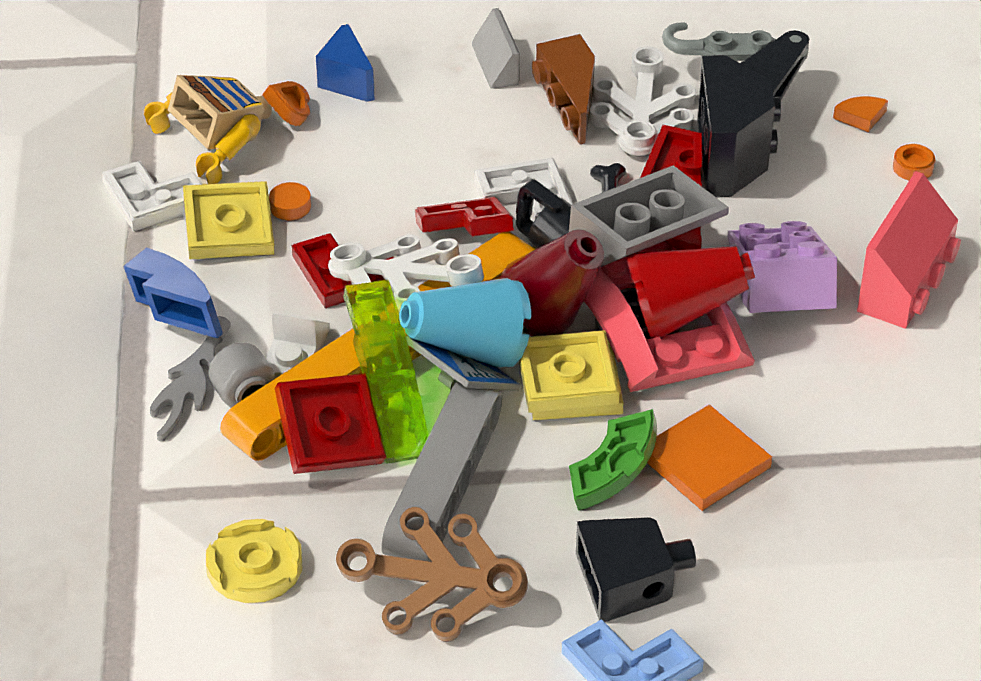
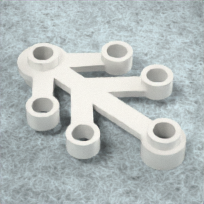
(639, 135)
(353, 263)

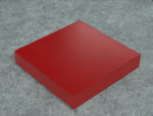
(329, 423)

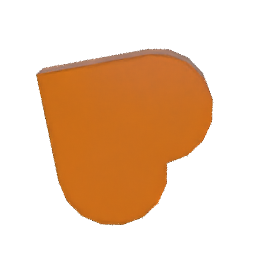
(289, 101)

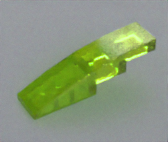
(388, 368)

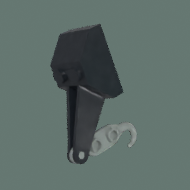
(740, 99)

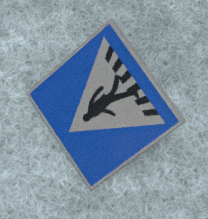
(464, 369)

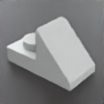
(294, 341)

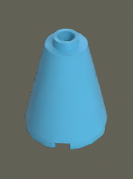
(471, 320)

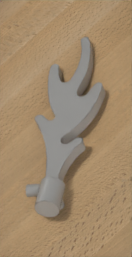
(189, 382)

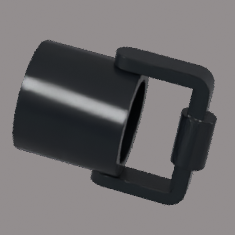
(551, 221)

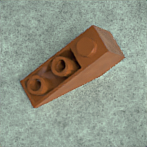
(567, 74)

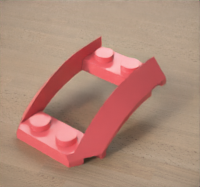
(676, 355)

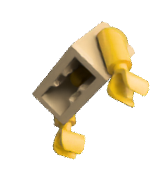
(215, 112)

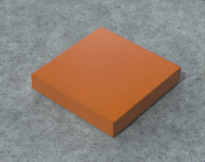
(707, 457)

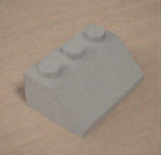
(645, 212)

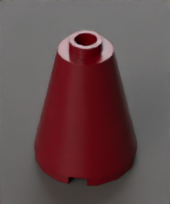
(557, 280)

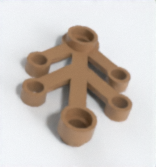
(440, 574)

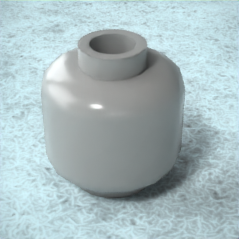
(239, 372)

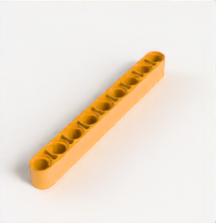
(256, 420)

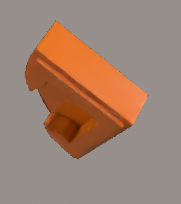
(861, 111)

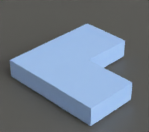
(605, 657)

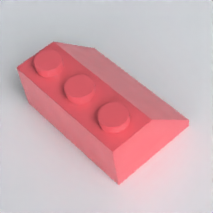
(908, 254)

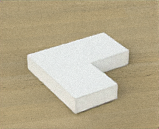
(506, 180)
(144, 201)

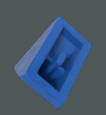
(345, 67)

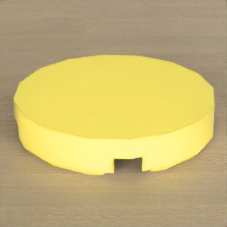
(254, 561)

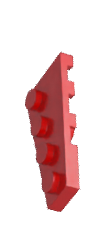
(684, 151)

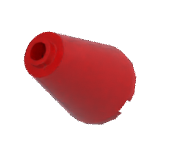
(686, 284)

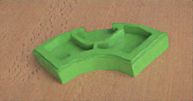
(616, 461)

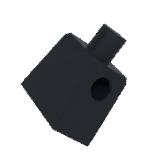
(629, 564)

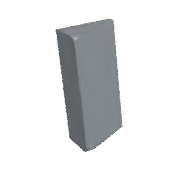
(497, 51)

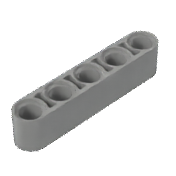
(444, 467)

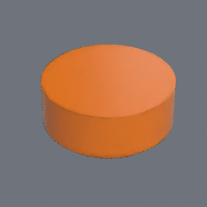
(911, 159)
(290, 201)

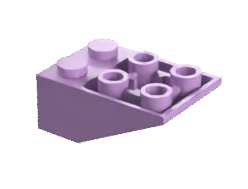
(789, 266)

